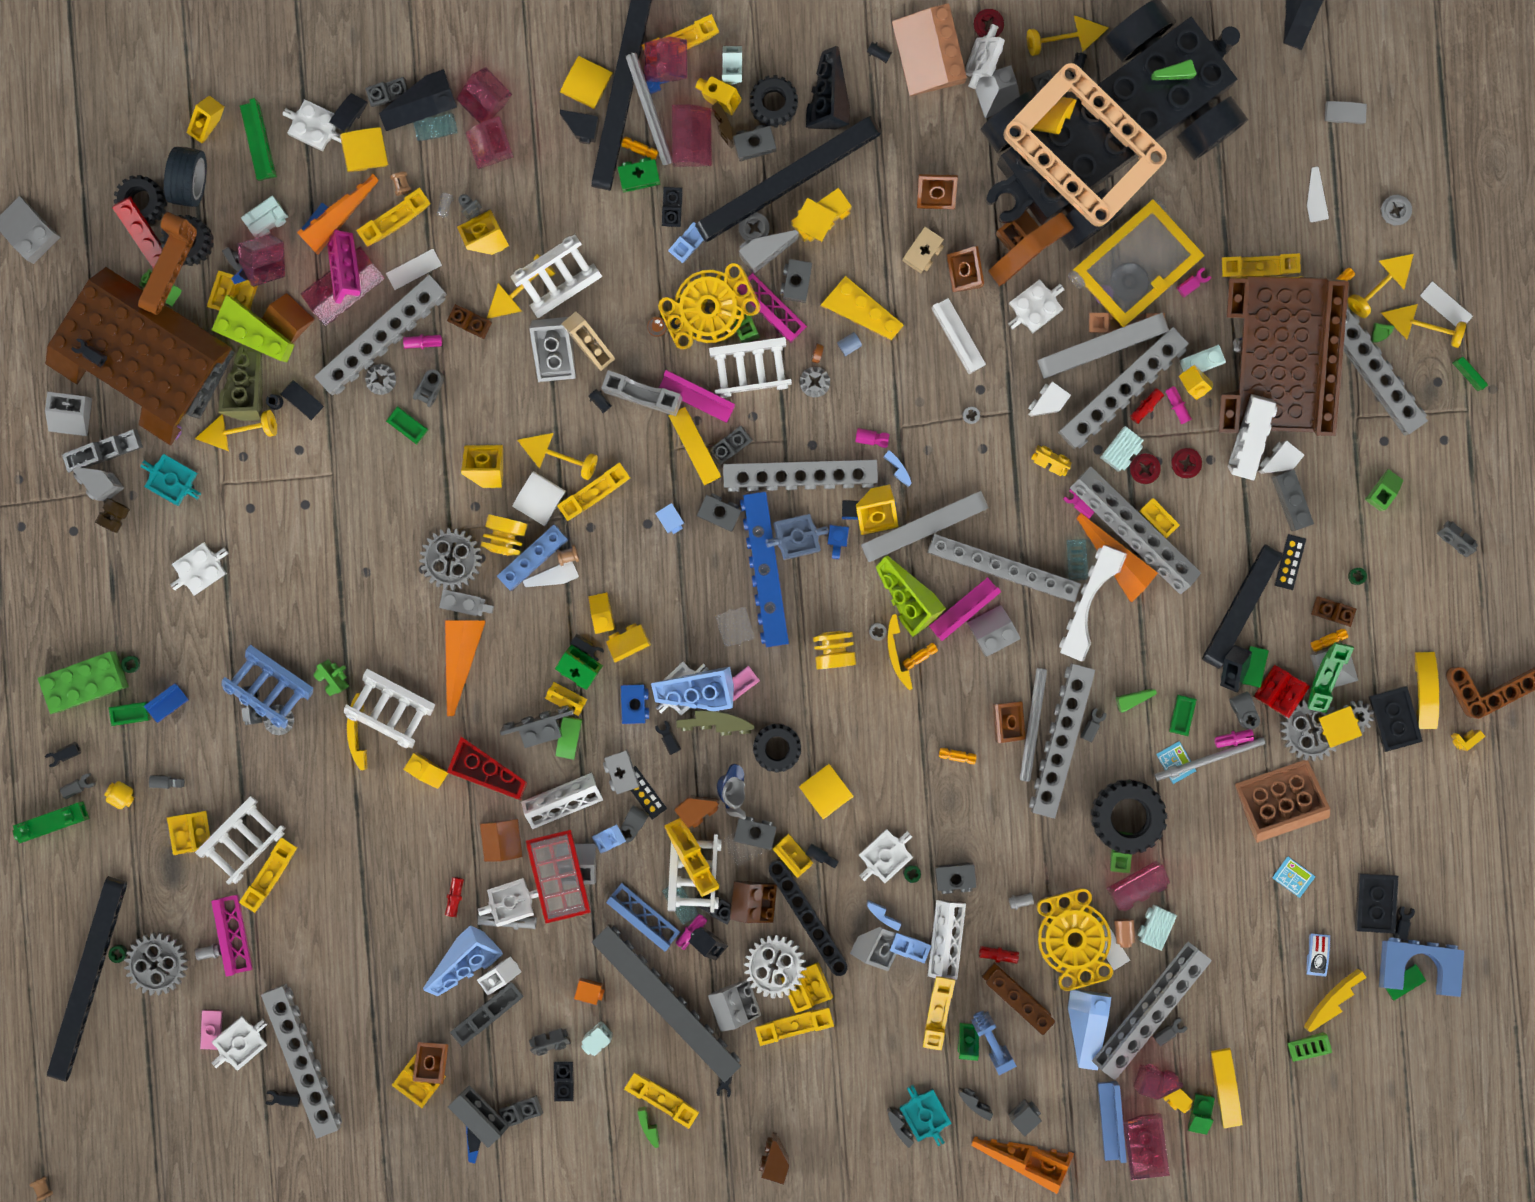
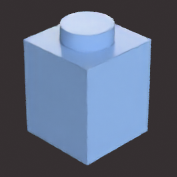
(670, 519)

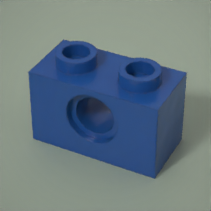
(631, 715)

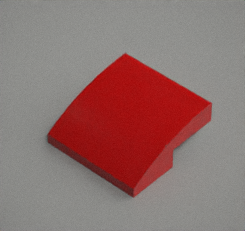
(1281, 691)

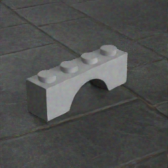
(651, 397)

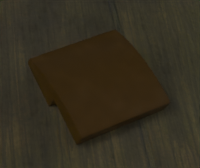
(724, 128)

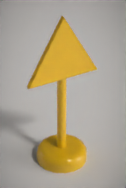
(1086, 31)
(1397, 268)
(503, 303)
(1404, 318)
(216, 433)
(538, 446)

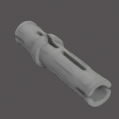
(530, 922)

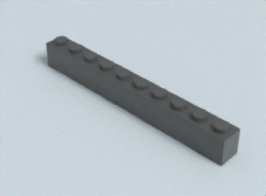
(666, 1003)

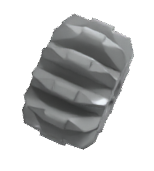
(1363, 714)

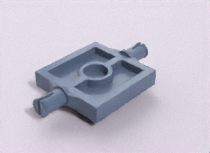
(796, 536)

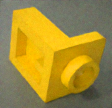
(1471, 739)

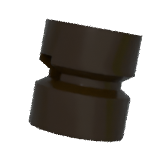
(113, 508)

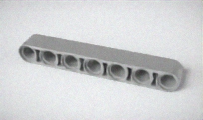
(1103, 345)
(924, 526)

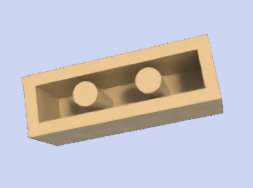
(588, 341)

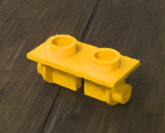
(1046, 456)
(562, 696)

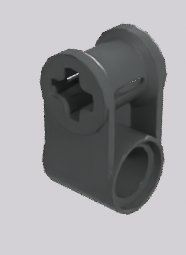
(428, 388)
(1243, 708)
(634, 821)

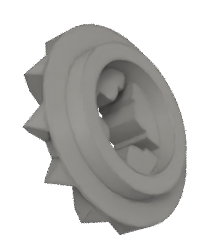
(1399, 202)
(763, 227)
(389, 381)
(814, 391)
(276, 730)

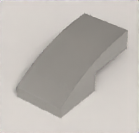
(1345, 112)

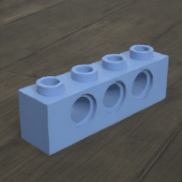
(532, 557)

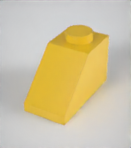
(205, 118)
(1196, 382)
(601, 613)
(425, 770)

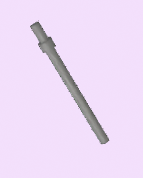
(1174, 771)

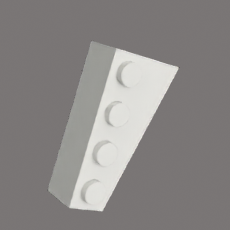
(1252, 437)

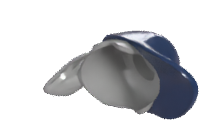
(731, 790)

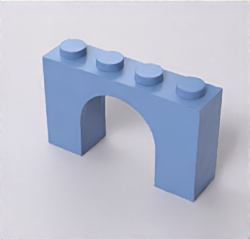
(1447, 960)

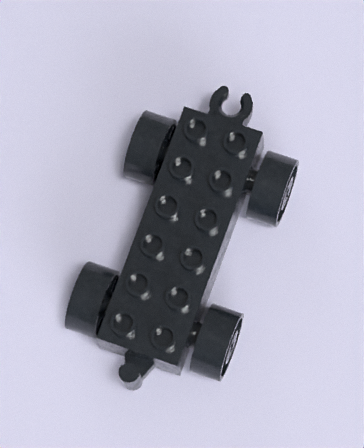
(1154, 105)

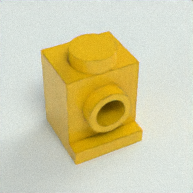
(1179, 1100)

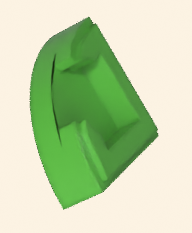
(1380, 332)

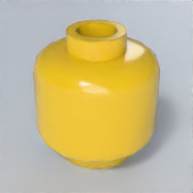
(119, 795)

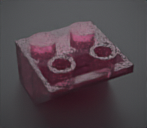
(666, 60)
(483, 95)
(489, 143)
(262, 259)
(1156, 1083)

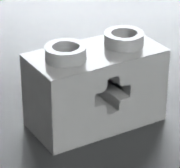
(629, 778)

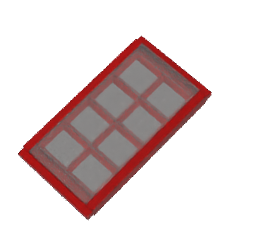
(558, 876)

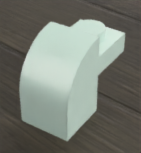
(732, 64)

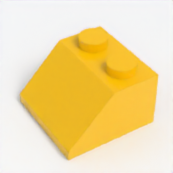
(627, 643)

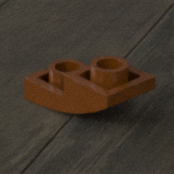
(469, 321)
(1333, 611)

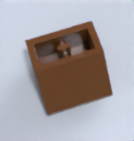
(753, 902)
(776, 1162)

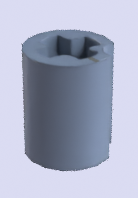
(849, 344)

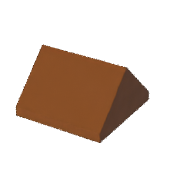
(936, 191)
(965, 269)
(287, 317)
(1009, 722)
(501, 840)
(430, 1063)

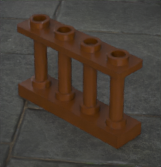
(1018, 998)

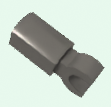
(1092, 726)
(165, 782)
(76, 786)
(1169, 1032)

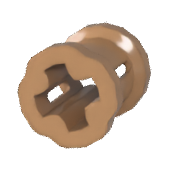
(401, 183)
(567, 555)
(41, 1188)

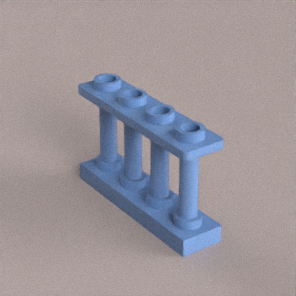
(269, 668)
(999, 1055)

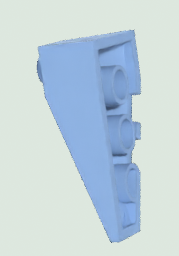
(702, 690)
(466, 955)
(1088, 1023)

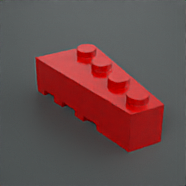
(481, 769)

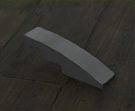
(103, 450)
(486, 1014)

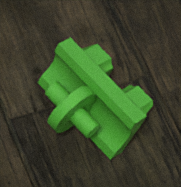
(333, 675)

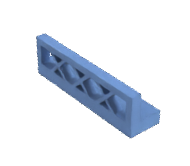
(641, 924)
(1112, 1121)

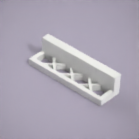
(958, 336)
(559, 798)
(943, 940)

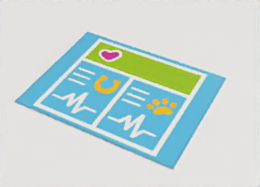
(1175, 756)
(1293, 877)

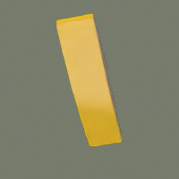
(695, 446)
(691, 857)
(1329, 1006)
(1226, 1087)

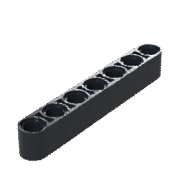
(1242, 606)
(811, 926)

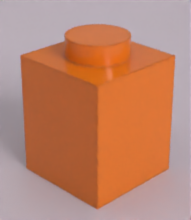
(589, 991)

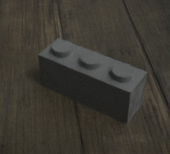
(1292, 500)
(478, 1116)

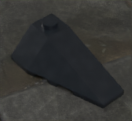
(1299, 21)
(424, 99)
(830, 99)

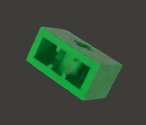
(648, 178)
(578, 667)

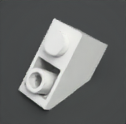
(1050, 402)
(1283, 459)

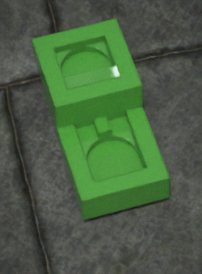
(568, 742)
(1119, 861)
(650, 1130)

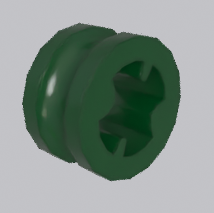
(1353, 580)
(133, 669)
(914, 879)
(122, 949)

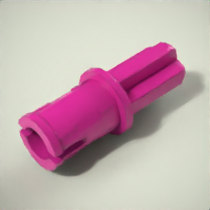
(422, 341)
(1178, 405)
(1234, 738)
(698, 922)

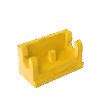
(792, 855)

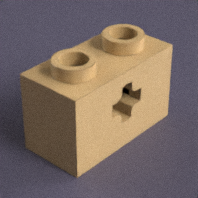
(925, 239)

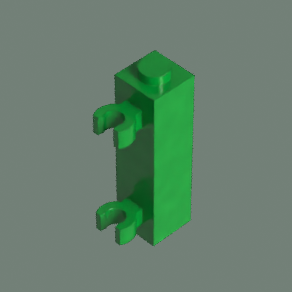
(50, 822)

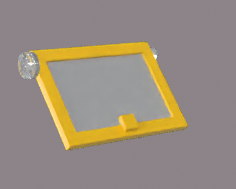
(1137, 263)

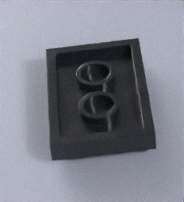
(1395, 718)
(1376, 903)

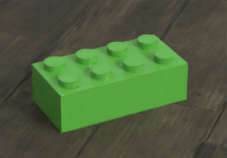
(83, 682)

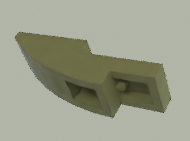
(724, 722)

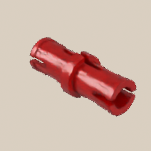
(1146, 406)
(454, 897)
(998, 954)

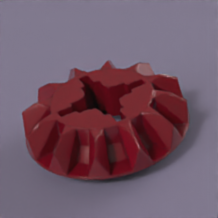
(986, 15)
(1194, 458)
(1154, 469)

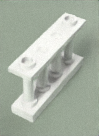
(570, 287)
(738, 351)
(388, 690)
(235, 821)
(676, 881)

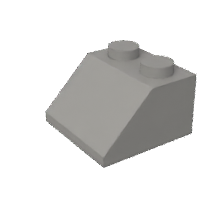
(993, 630)

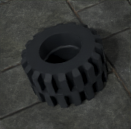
(767, 86)
(156, 195)
(202, 244)
(784, 763)

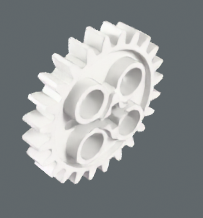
(791, 972)

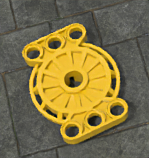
(693, 302)
(1089, 948)

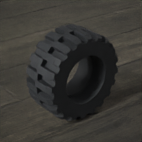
(1154, 821)

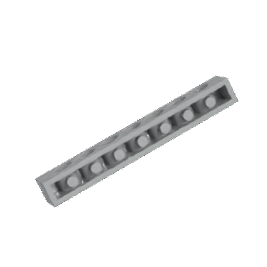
(370, 336)
(1172, 340)
(1372, 378)
(868, 467)
(1135, 530)
(1004, 568)
(1050, 807)
(1151, 1011)
(320, 1125)

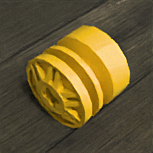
(503, 535)
(834, 650)

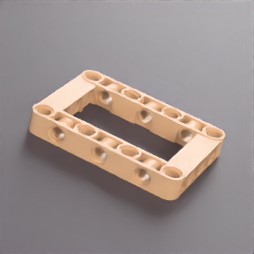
(1057, 172)

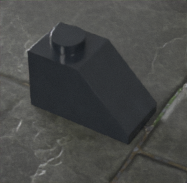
(581, 125)
(1235, 668)
(707, 943)

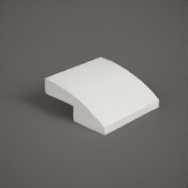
(538, 498)

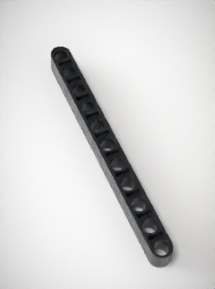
(620, 96)
(788, 179)
(87, 979)

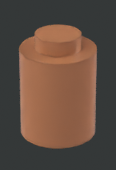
(1125, 932)

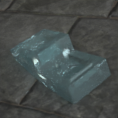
(435, 127)
(684, 913)

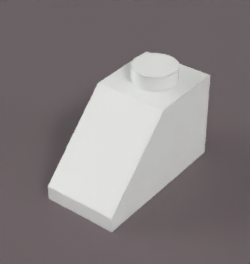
(499, 975)

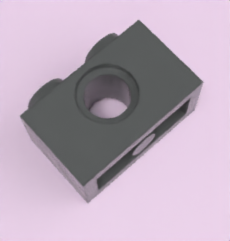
(746, 151)
(803, 271)
(708, 508)
(743, 835)
(944, 873)
(1025, 1117)

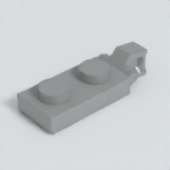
(464, 603)

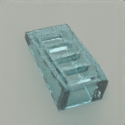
(1082, 575)

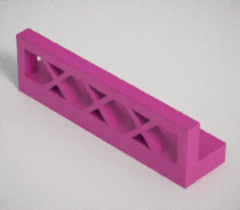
(343, 265)
(769, 315)
(698, 397)
(964, 609)
(225, 938)

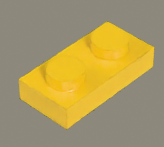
(1159, 518)

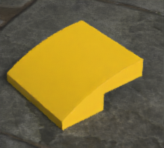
(586, 82)
(1055, 117)
(364, 149)
(224, 286)
(826, 791)
(188, 832)
(811, 991)
(415, 1091)

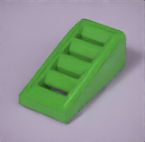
(1182, 70)
(750, 336)
(1130, 700)
(1307, 1040)

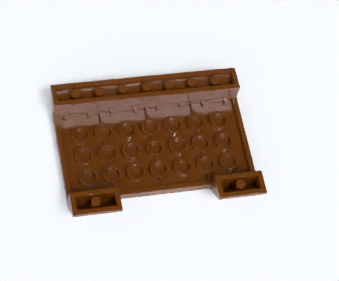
(1288, 350)
(149, 356)

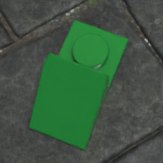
(968, 1042)
(1201, 1113)

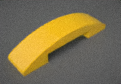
(696, 33)
(394, 218)
(1261, 266)
(594, 492)
(893, 628)
(1427, 690)
(359, 756)
(268, 875)
(938, 1012)
(794, 1025)
(662, 1099)

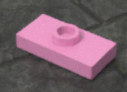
(744, 681)
(210, 1027)

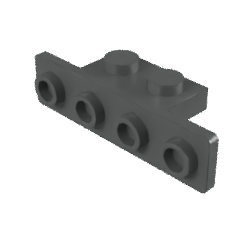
(539, 729)

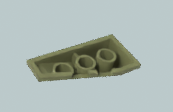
(244, 387)

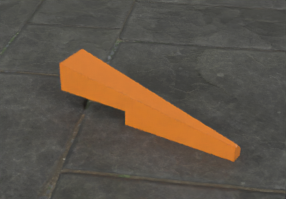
(322, 228)
(1134, 574)
(461, 644)
(1039, 1165)

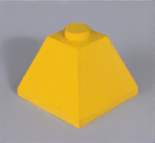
(483, 234)
(483, 465)
(877, 510)

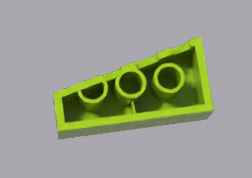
(248, 329)

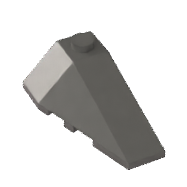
(205, 393)

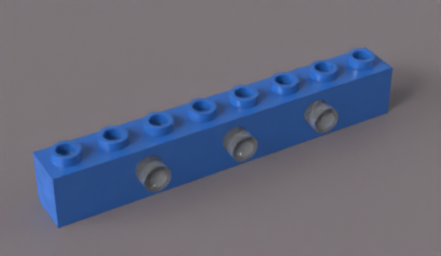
(766, 570)

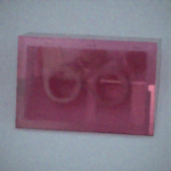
(691, 136)
(1138, 886)
(1146, 1147)

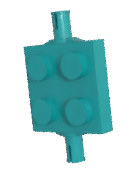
(170, 479)
(925, 1115)

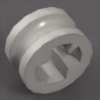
(976, 418)
(875, 637)

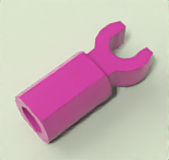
(1192, 283)
(872, 437)
(1079, 505)

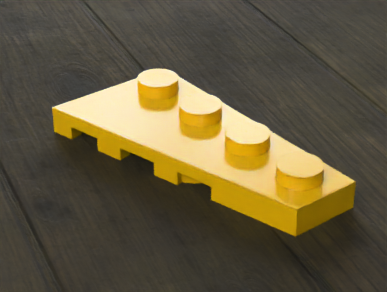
(859, 307)

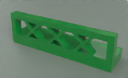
(258, 140)

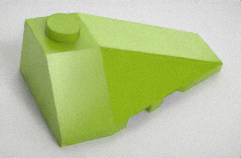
(913, 600)

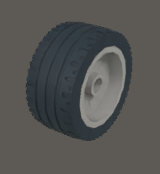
(185, 176)

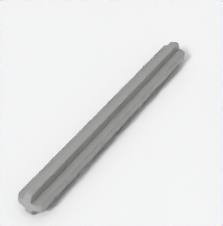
(649, 109)
(1033, 724)

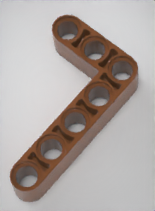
(1030, 248)
(169, 263)
(1498, 692)

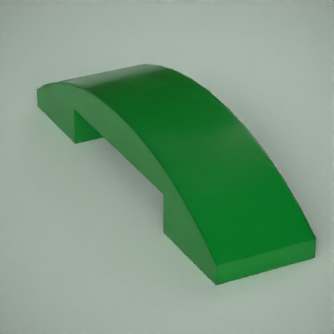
(1327, 675)

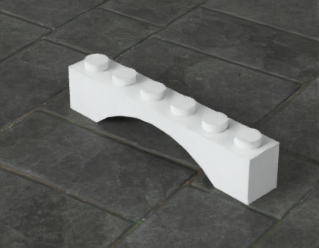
(1078, 640)

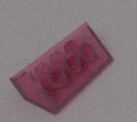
(321, 296)

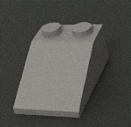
(27, 230)
(765, 249)
(552, 350)

